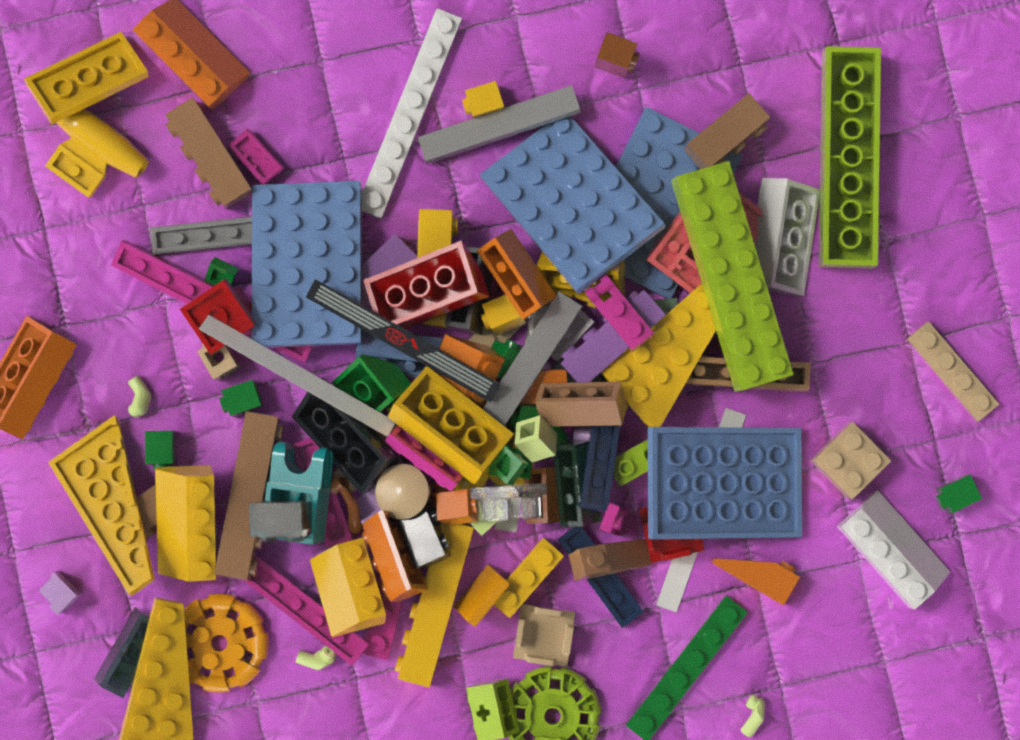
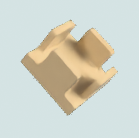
(544, 635)

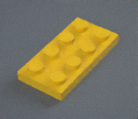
(86, 77)

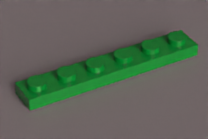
(686, 668)

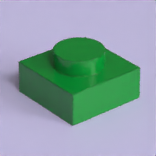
(219, 270)
(508, 465)

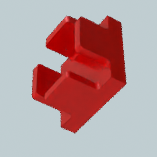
(223, 304)
(668, 548)

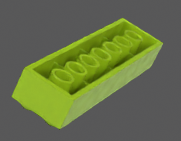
(849, 157)
(731, 276)

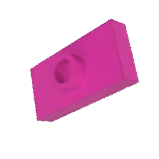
(256, 157)

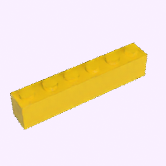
(433, 611)

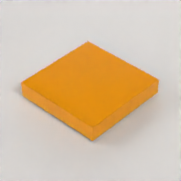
(481, 595)

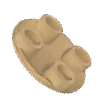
(402, 491)

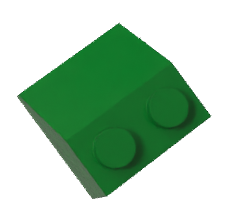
(373, 382)

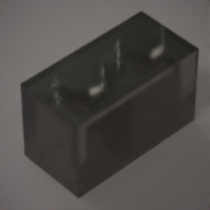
(280, 519)

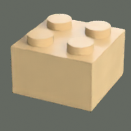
(850, 460)

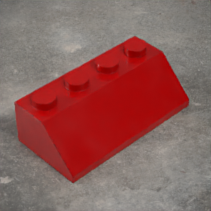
(427, 286)

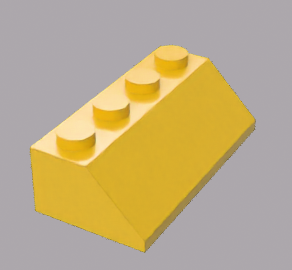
(450, 425)
(185, 522)

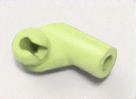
(141, 399)
(318, 660)
(757, 715)

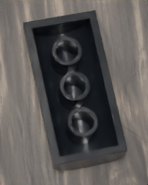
(355, 446)

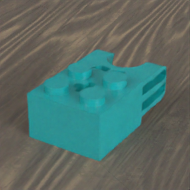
(293, 484)

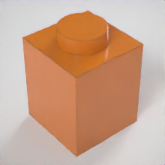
(456, 507)

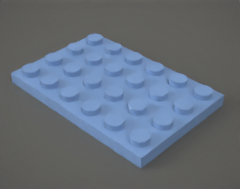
(649, 164)
(572, 202)
(300, 237)
(724, 482)

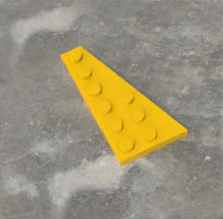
(662, 365)
(103, 491)
(161, 689)

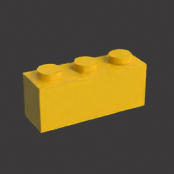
(528, 576)

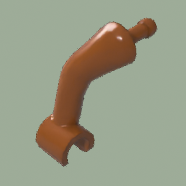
(354, 518)

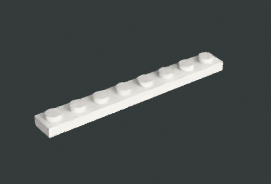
(409, 112)

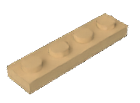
(952, 371)

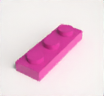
(423, 458)

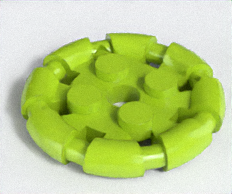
(558, 699)

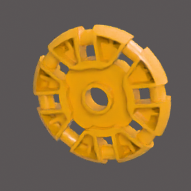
(236, 639)

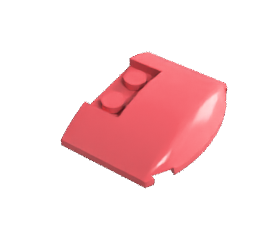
(674, 254)

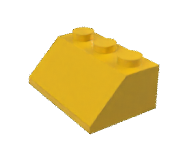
(348, 588)

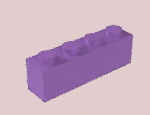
(388, 256)
(605, 344)

